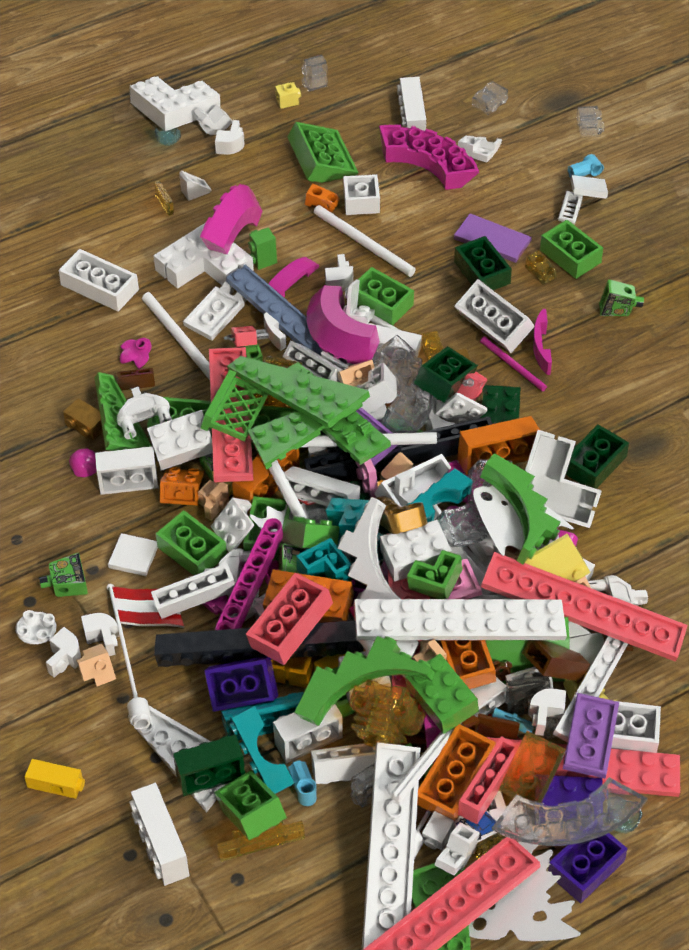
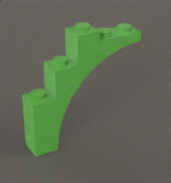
(529, 505)
(330, 685)

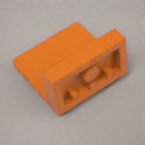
(180, 486)

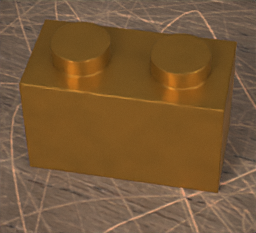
(83, 419)

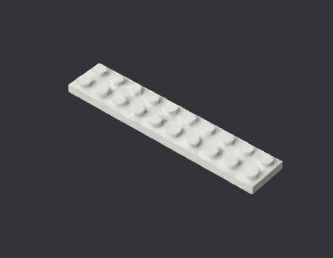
(459, 619)
(390, 842)

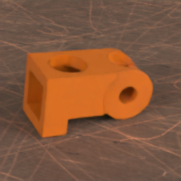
(320, 196)

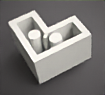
(381, 387)

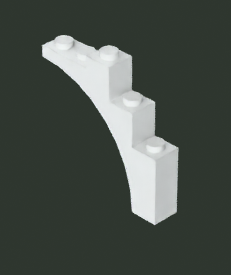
(363, 547)

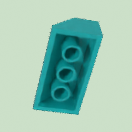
(268, 712)

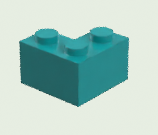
(345, 513)
(324, 560)

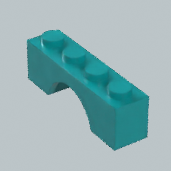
(450, 488)
(247, 726)

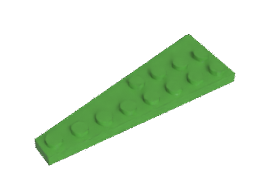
(309, 394)

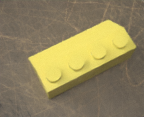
(560, 559)

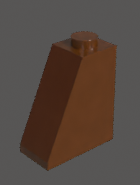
(556, 660)

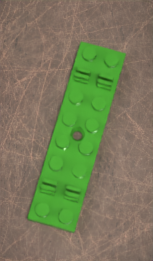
(354, 433)

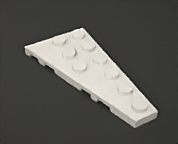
(168, 737)

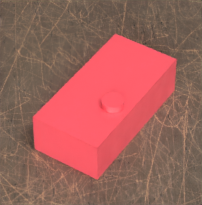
(289, 618)

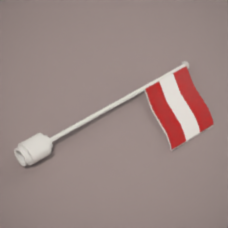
(138, 609)

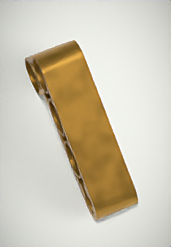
(402, 519)

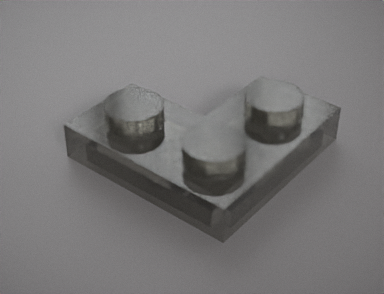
(521, 690)

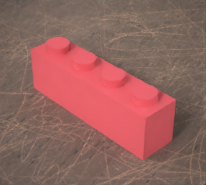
(487, 781)

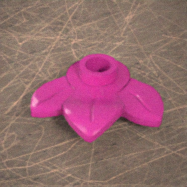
(134, 352)

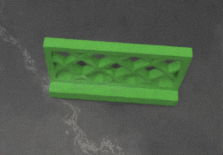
(219, 403)

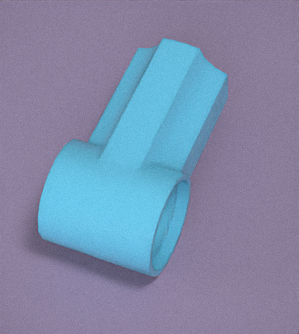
(589, 165)
(303, 782)

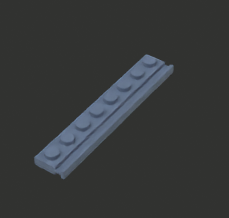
(268, 300)

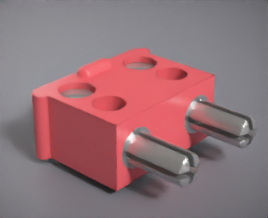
(246, 335)
(472, 385)

